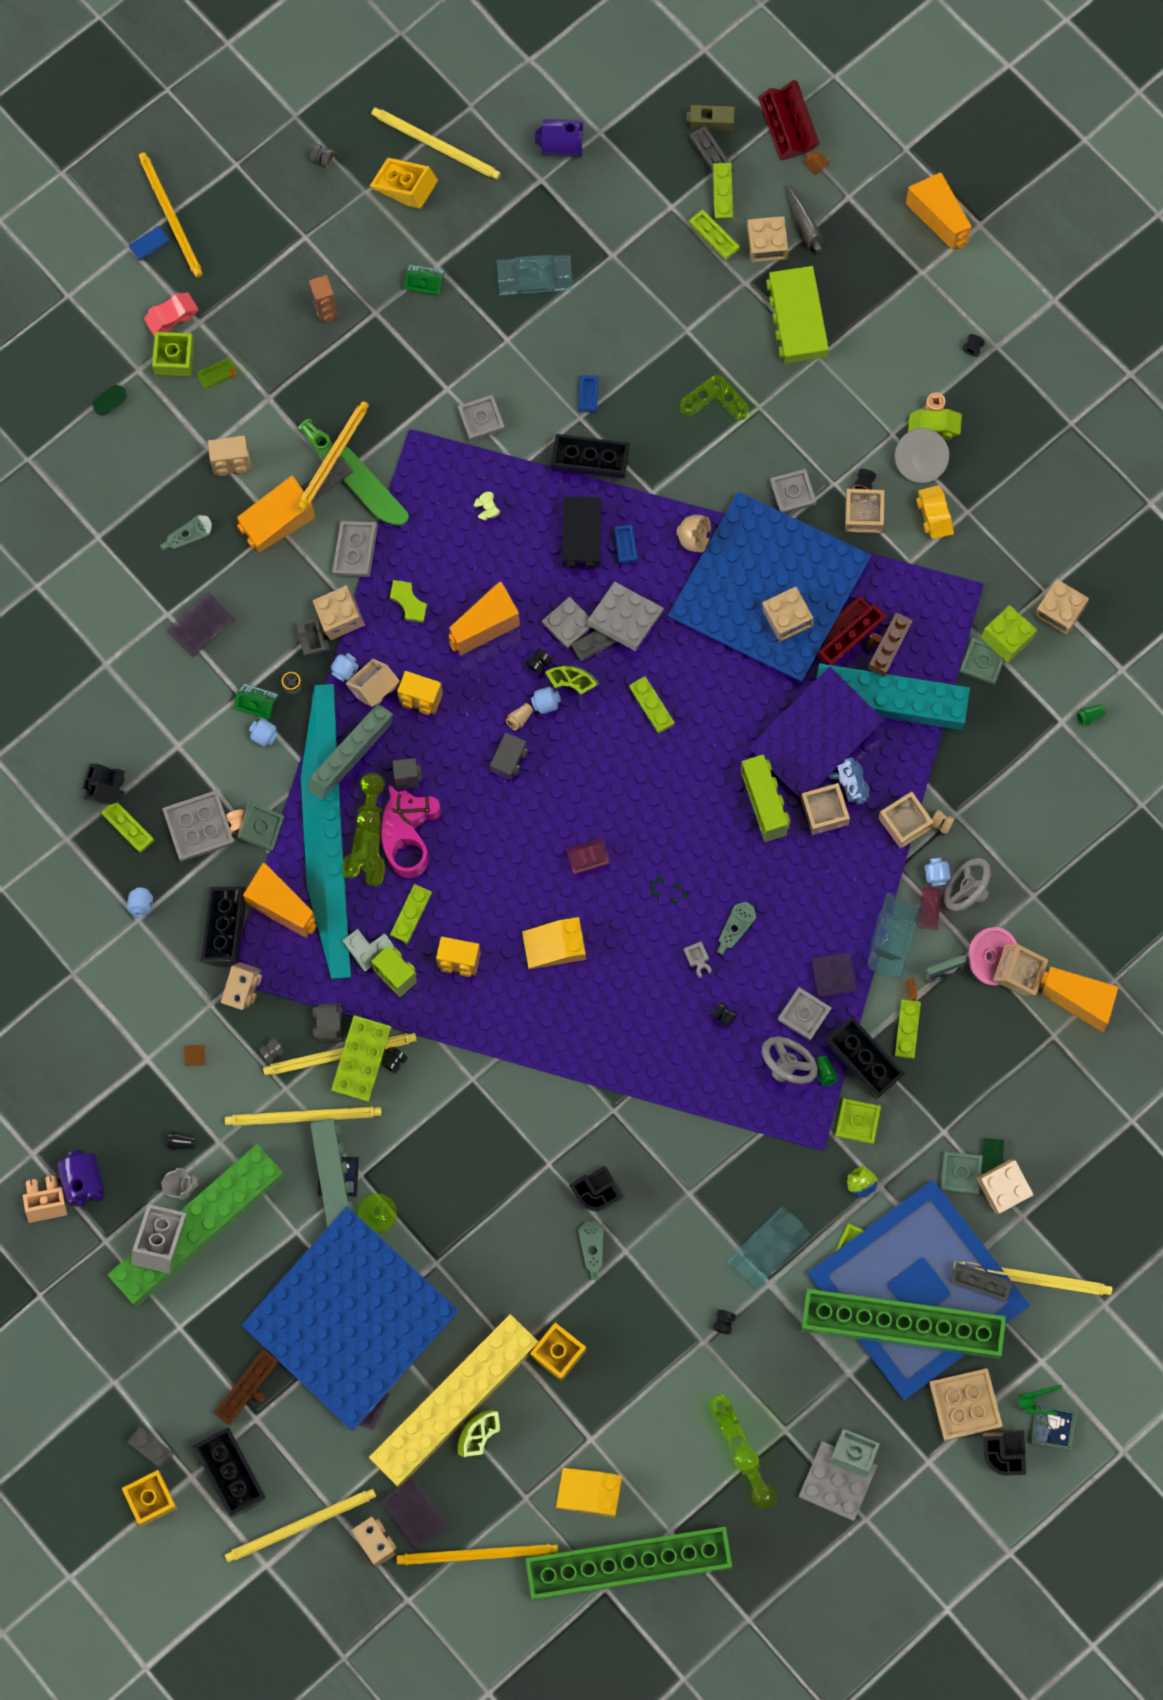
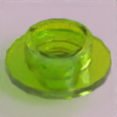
(379, 1222)

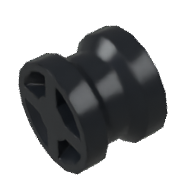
(973, 345)

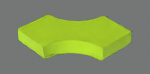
(402, 594)

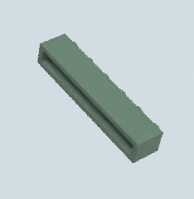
(350, 751)
(331, 1168)

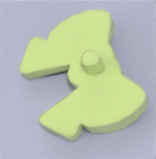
(487, 502)

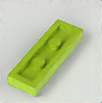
(722, 191)
(714, 234)
(651, 705)
(127, 826)
(410, 914)
(907, 1029)

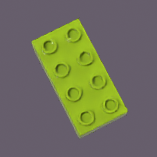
(764, 797)
(361, 1058)

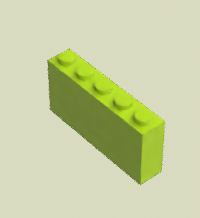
(797, 315)

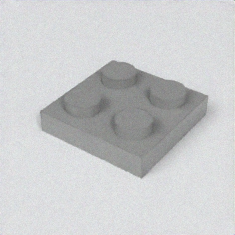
(481, 417)
(793, 491)
(567, 622)
(804, 1014)

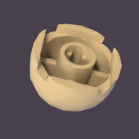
(693, 533)

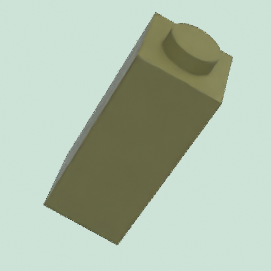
(713, 117)

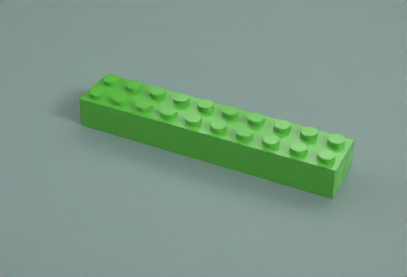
(205, 1220)
(903, 1324)
(628, 1563)

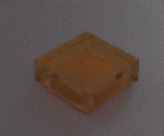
(816, 162)
(911, 989)
(194, 1055)

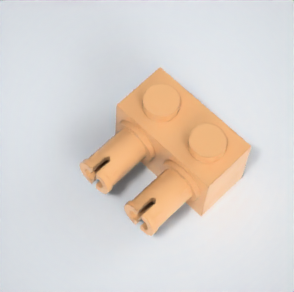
(45, 1203)

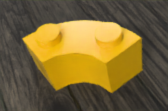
(935, 512)

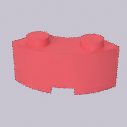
(175, 310)

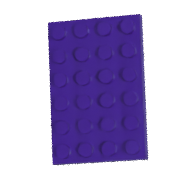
(816, 732)

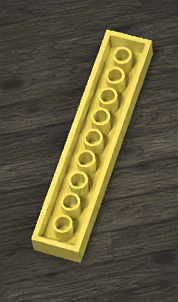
(454, 1401)

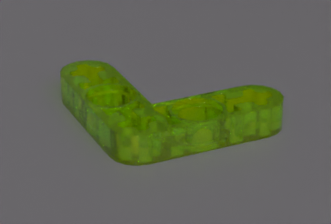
(708, 387)

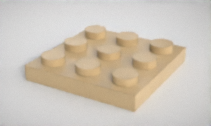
(965, 1404)

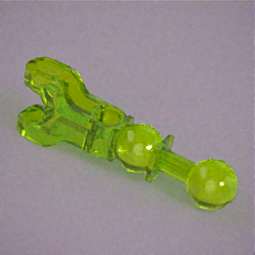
(367, 837)
(745, 1458)

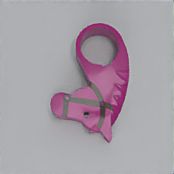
(398, 824)

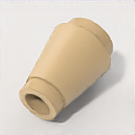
(519, 717)

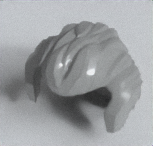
(179, 1184)

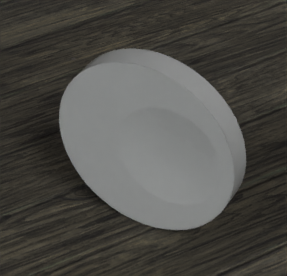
(921, 455)

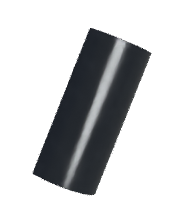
(590, 456)
(224, 926)
(864, 1057)
(229, 1472)

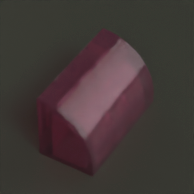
(587, 855)
(930, 908)

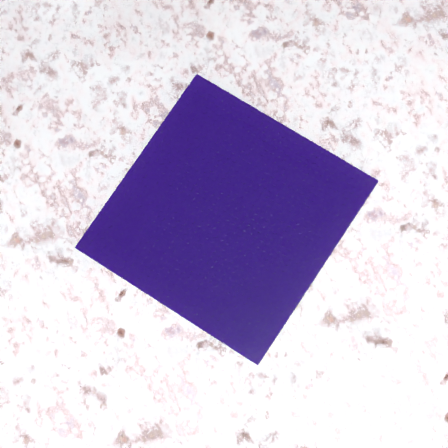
(598, 769)

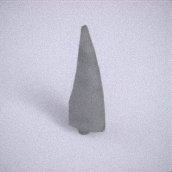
(805, 222)

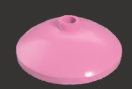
(990, 942)

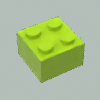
(173, 354)
(1008, 634)
(394, 971)

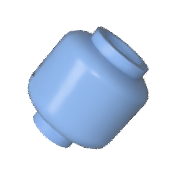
(344, 667)
(546, 700)
(263, 732)
(937, 872)
(139, 902)

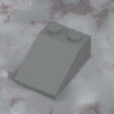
(158, 1238)

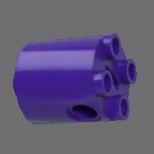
(560, 137)
(80, 1178)

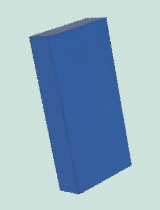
(149, 243)
(588, 394)
(625, 544)

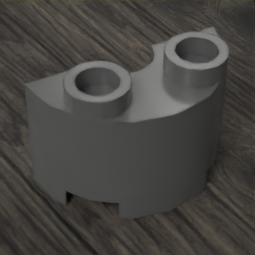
(311, 637)
(328, 1021)

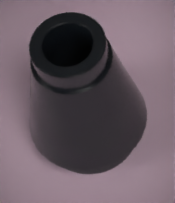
(179, 1141)

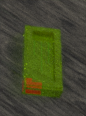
(217, 373)

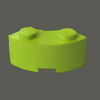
(944, 422)
(573, 677)
(477, 1432)

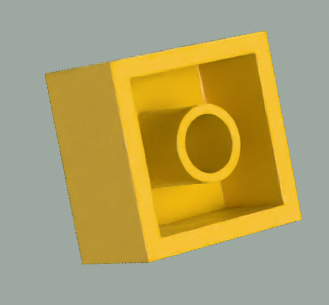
(419, 693)
(458, 956)
(558, 1352)
(149, 1498)

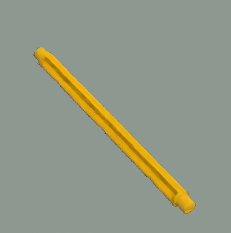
(170, 214)
(332, 456)
(464, 1555)

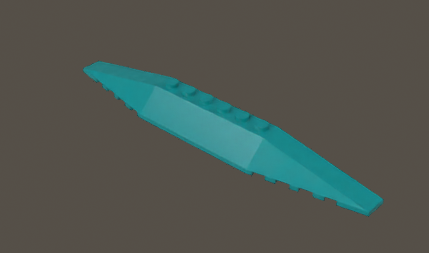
(324, 837)

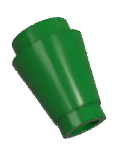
(1090, 714)
(826, 1072)

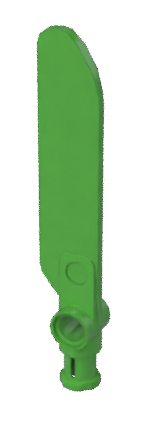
(361, 481)

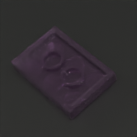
(200, 624)
(414, 1513)

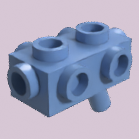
(851, 778)

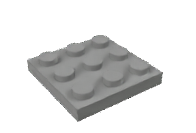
(625, 616)
(198, 826)
(835, 1486)

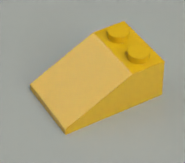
(405, 182)
(554, 943)
(589, 1492)

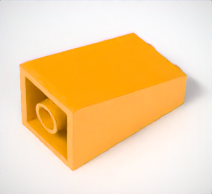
(939, 210)
(274, 516)
(484, 621)
(277, 901)
(1080, 995)

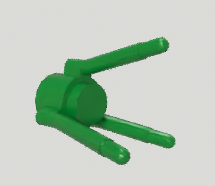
(1028, 1400)

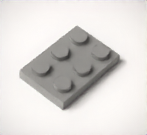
(355, 549)

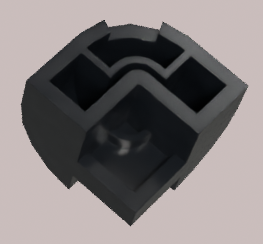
(103, 784)
(597, 1190)
(1005, 1451)

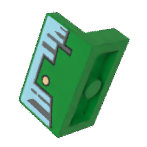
(423, 279)
(255, 701)

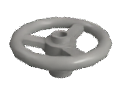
(969, 887)
(788, 1062)

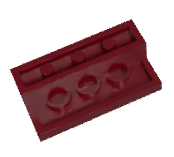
(789, 120)
(849, 629)

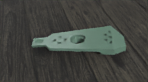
(194, 530)
(738, 920)
(592, 1240)

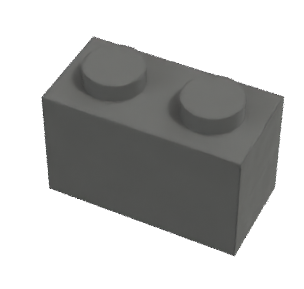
(509, 756)
(407, 773)
(150, 1448)

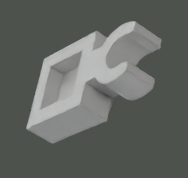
(697, 957)

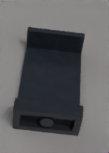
(581, 532)

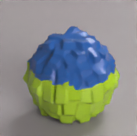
(862, 1182)

